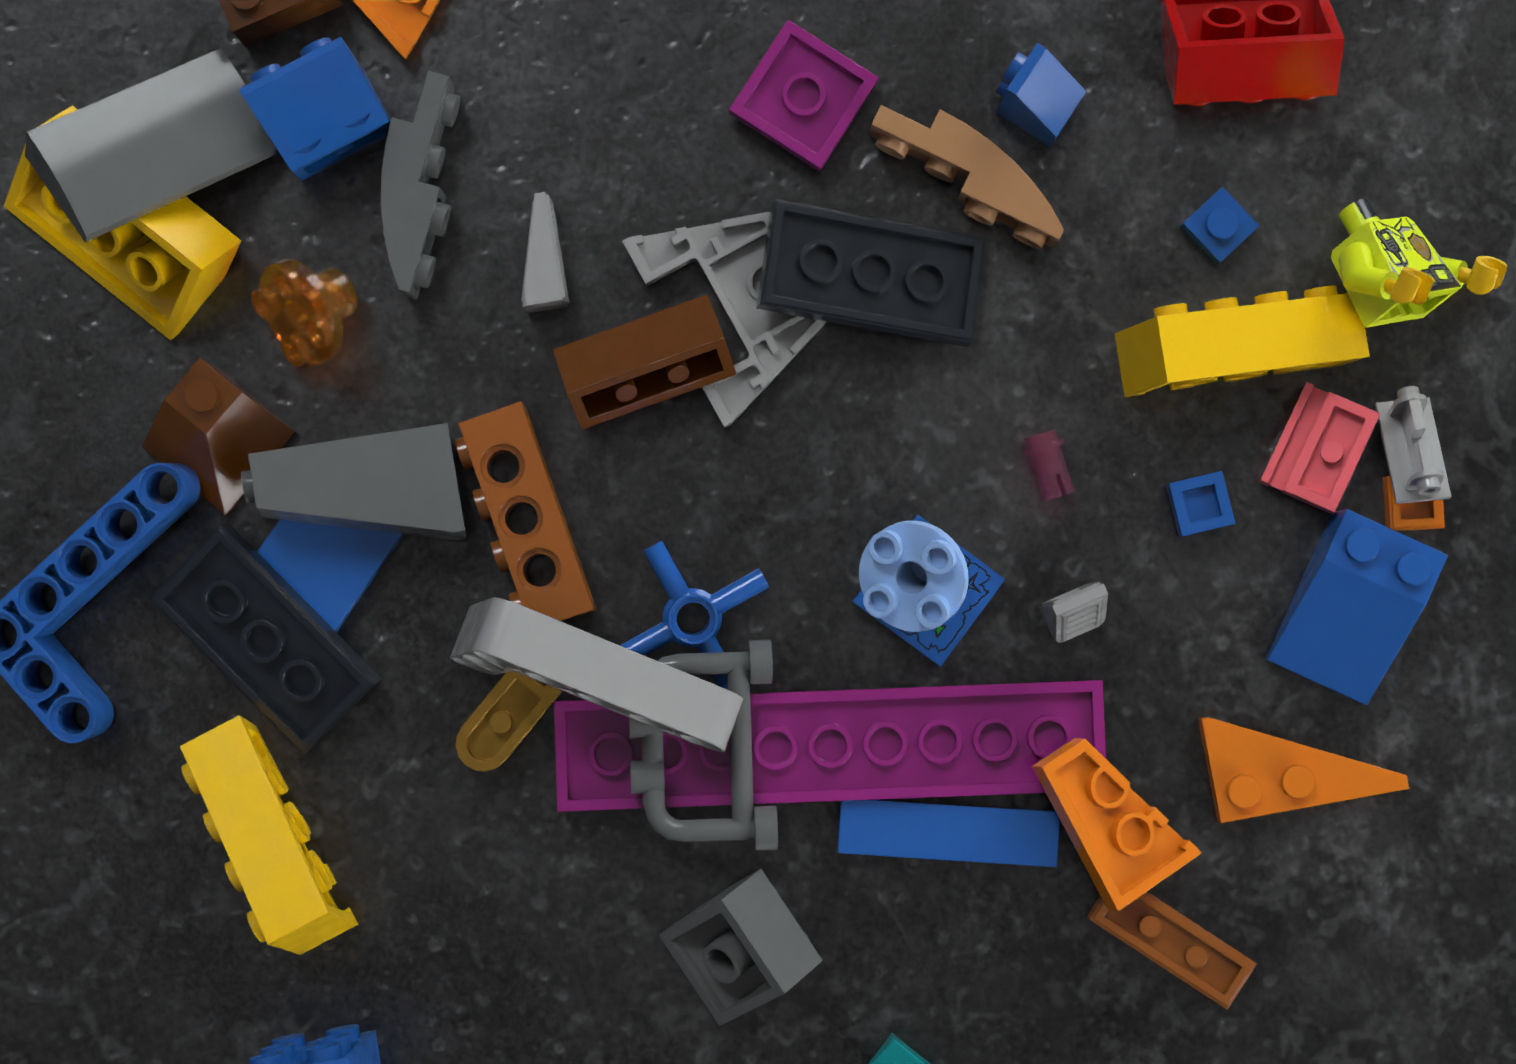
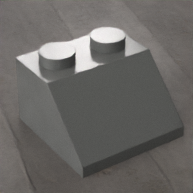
(741, 948)

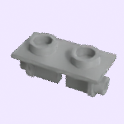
(1412, 448)

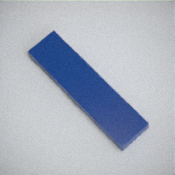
(949, 832)

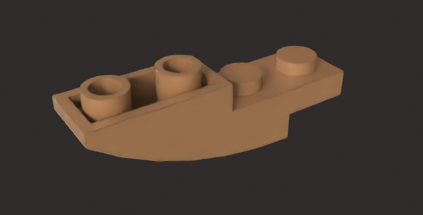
(993, 181)

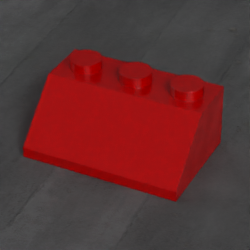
(1250, 50)

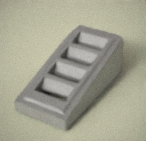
(544, 269)
(1075, 611)

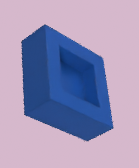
(1219, 226)
(1200, 504)

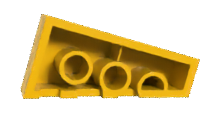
(1240, 340)
(263, 838)

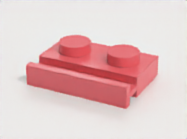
(1320, 448)

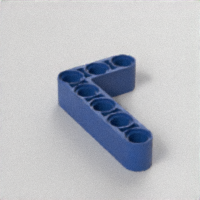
(73, 590)

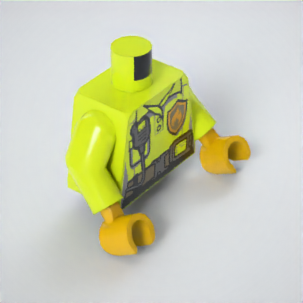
(1397, 272)

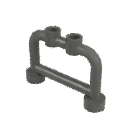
(647, 775)

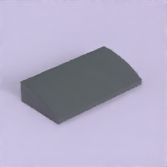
(148, 145)

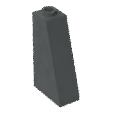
(364, 482)

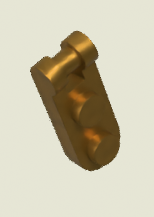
(503, 720)

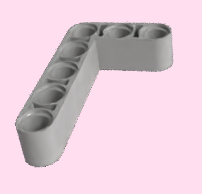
(511, 637)

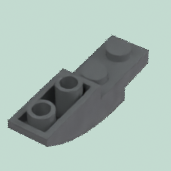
(409, 205)

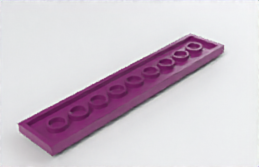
(842, 745)

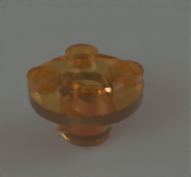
(305, 309)

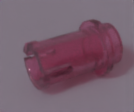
(1048, 464)

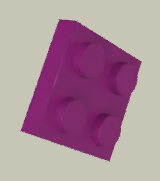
(803, 95)

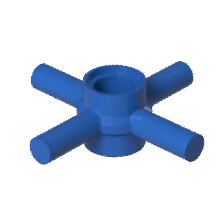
(679, 595)

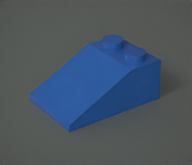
(1355, 605)

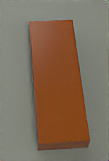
(1177, 946)

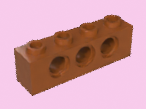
(512, 432)

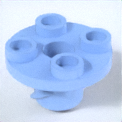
(913, 576)

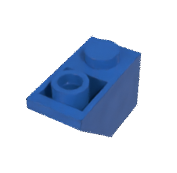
(1038, 94)

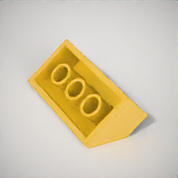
(154, 264)

